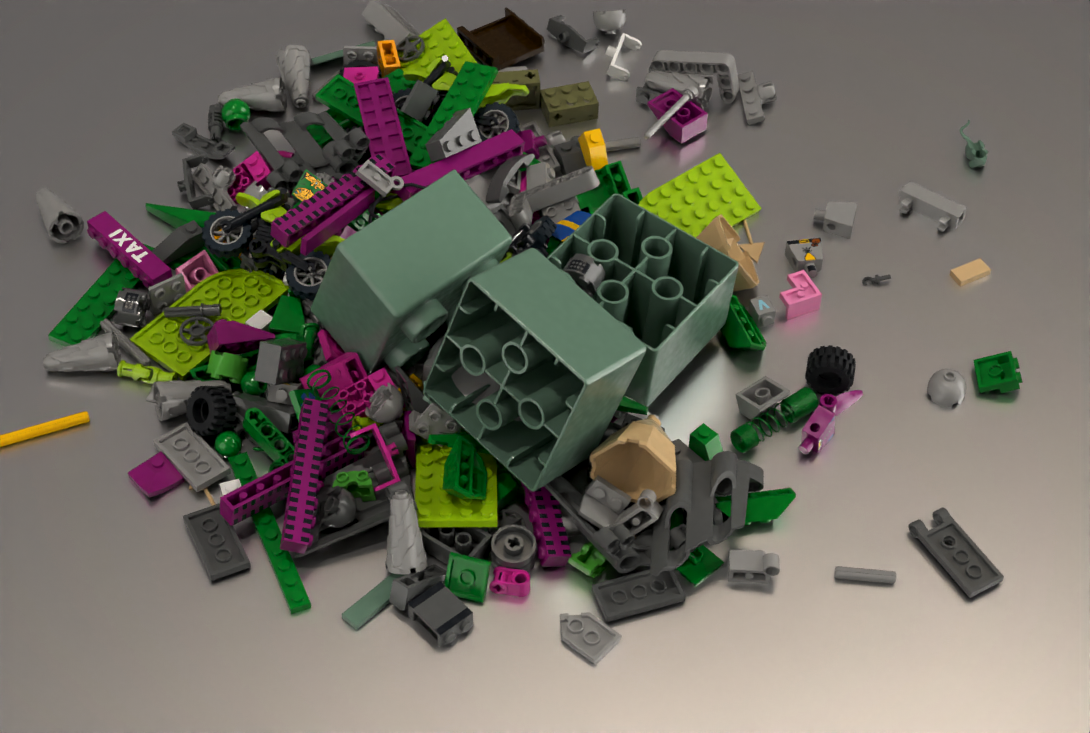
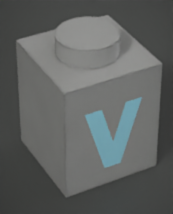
(762, 311)

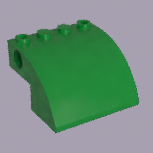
(612, 181)

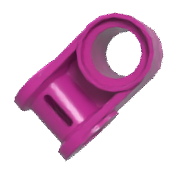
(511, 581)

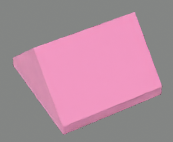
(196, 269)

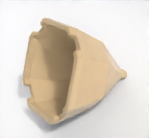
(724, 238)
(637, 460)

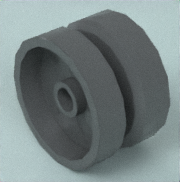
(513, 548)

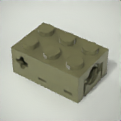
(523, 77)
(569, 104)

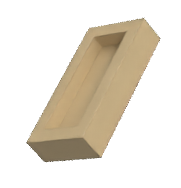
(970, 272)

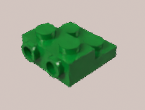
(998, 372)

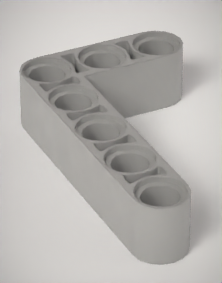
(701, 63)
(549, 193)

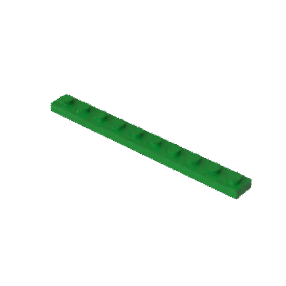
(271, 538)

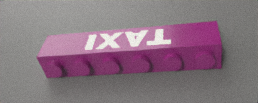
(128, 250)

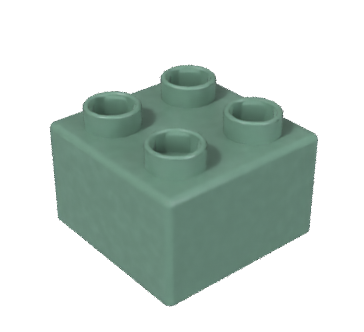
(408, 273)
(657, 283)
(552, 354)

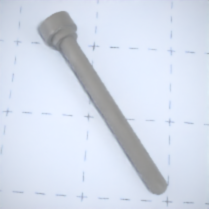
(689, 93)

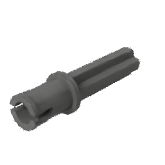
(202, 310)

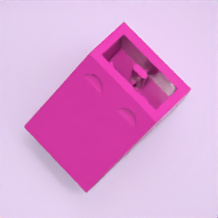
(250, 170)
(344, 371)
(361, 392)

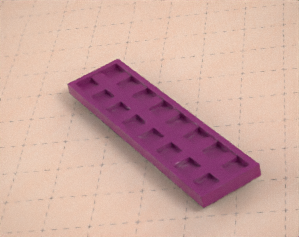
(382, 123)

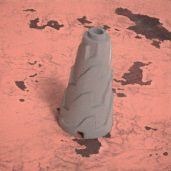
(295, 71)
(664, 81)
(260, 95)
(58, 217)
(87, 356)
(173, 395)
(405, 539)

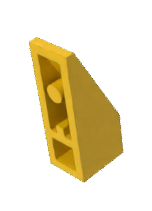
(593, 148)

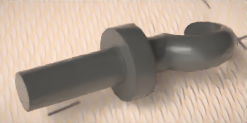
(877, 279)

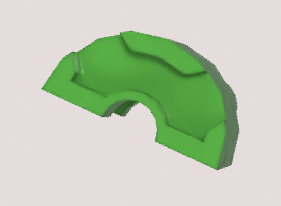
(227, 366)
(356, 483)
(588, 560)

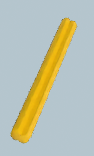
(44, 428)

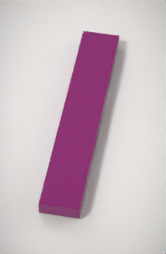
(337, 221)

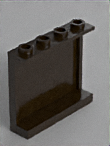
(503, 41)

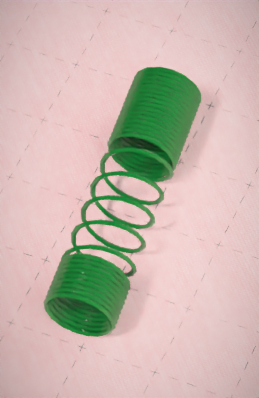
(792, 409)

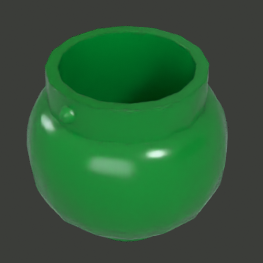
(235, 113)

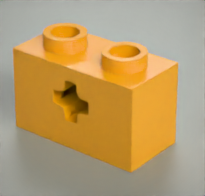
(387, 57)

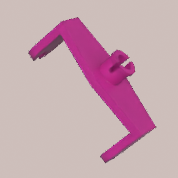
(386, 452)

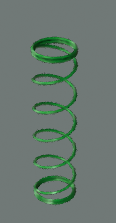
(356, 451)

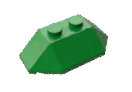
(741, 328)
(465, 471)
(761, 505)

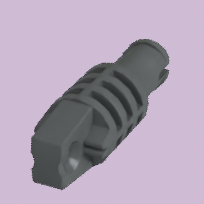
(215, 122)

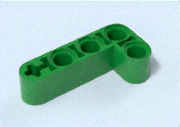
(257, 423)

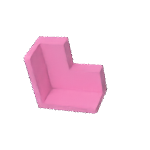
(803, 296)

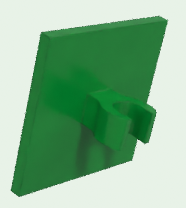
(699, 565)

